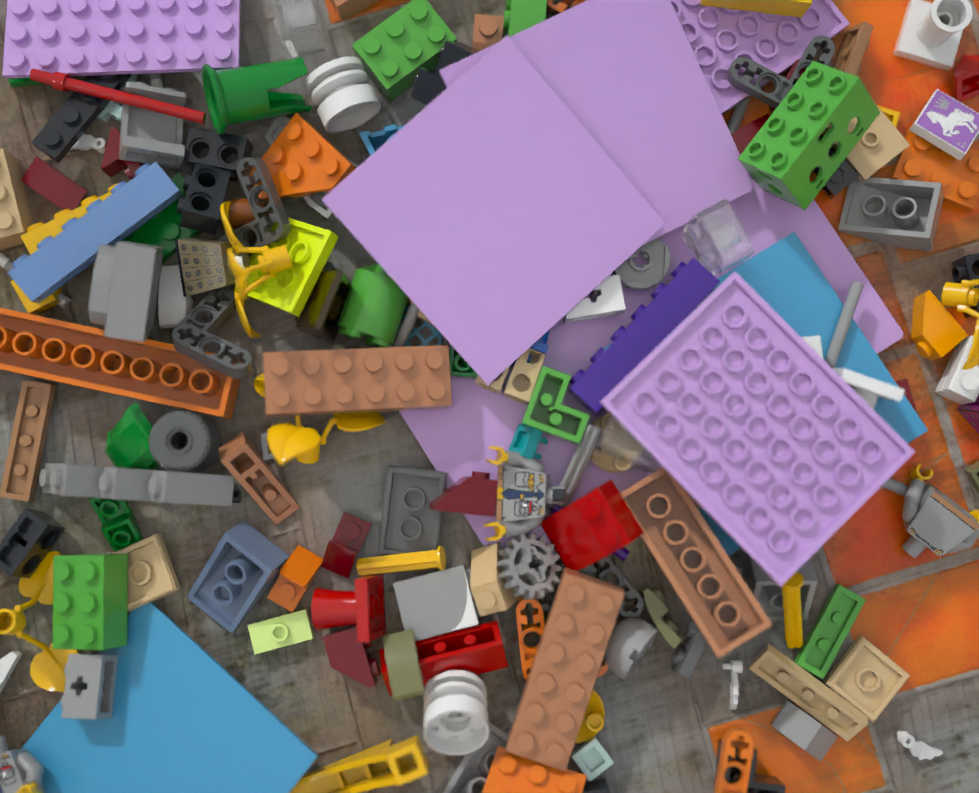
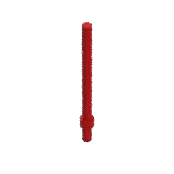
(64, 82)

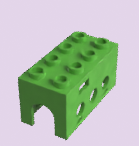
(788, 142)

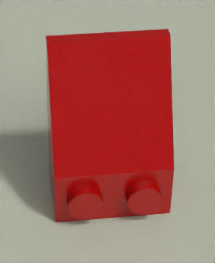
(592, 527)

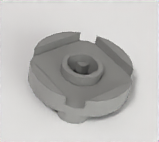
(651, 273)

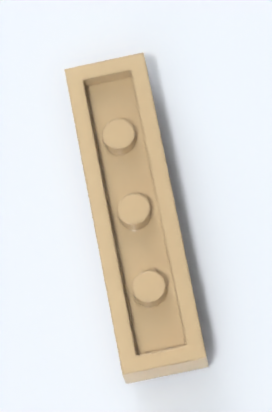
(808, 692)

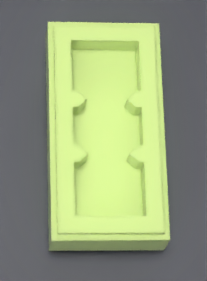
(280, 631)

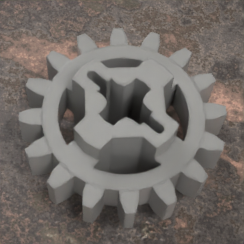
(527, 581)

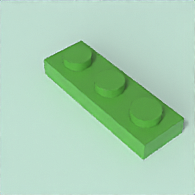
(829, 631)

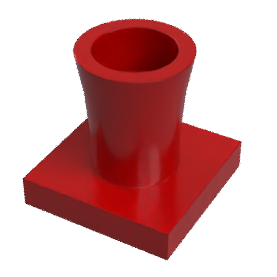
(359, 607)

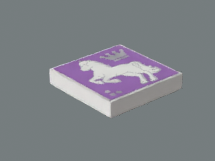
(947, 124)

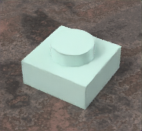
(592, 758)

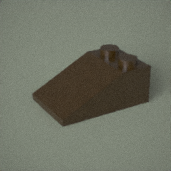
(324, 306)

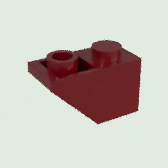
(351, 656)

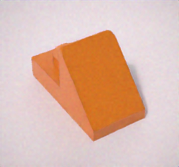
(295, 578)

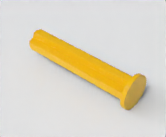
(402, 562)
(792, 610)

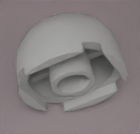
(628, 644)

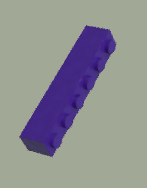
(650, 327)

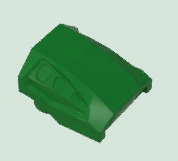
(129, 441)

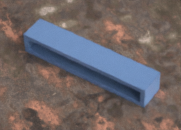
(104, 223)

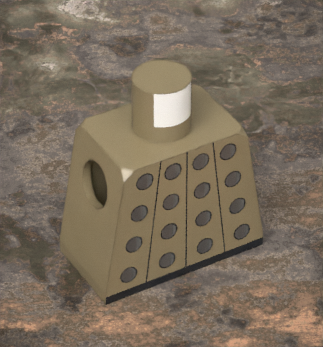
(206, 264)

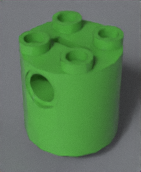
(372, 307)

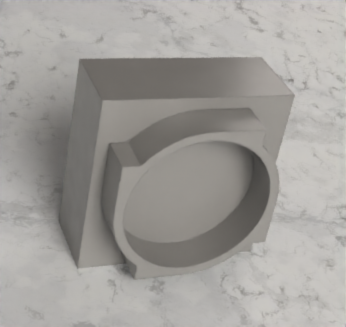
(126, 289)

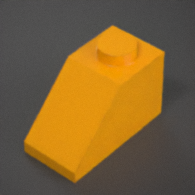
(934, 327)

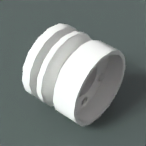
(342, 94)
(455, 713)

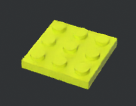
(290, 289)

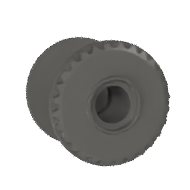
(169, 437)

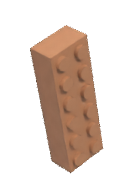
(357, 380)
(695, 563)
(564, 669)

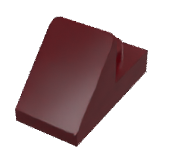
(111, 163)
(346, 545)

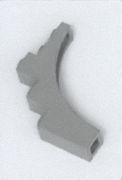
(136, 484)

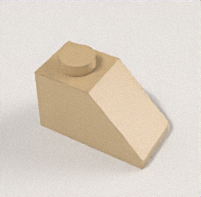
(484, 580)

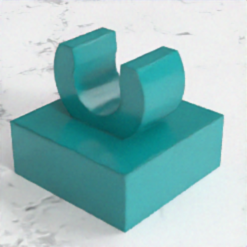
(526, 441)

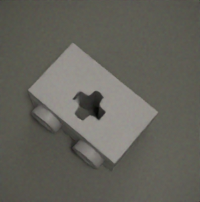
(98, 697)

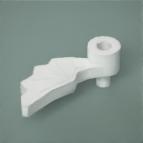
(89, 142)
(735, 667)
(917, 748)

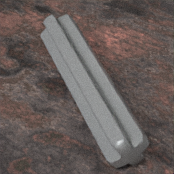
(580, 460)

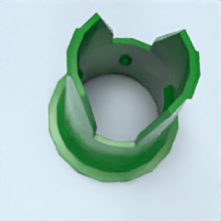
(242, 93)

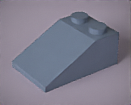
(237, 575)

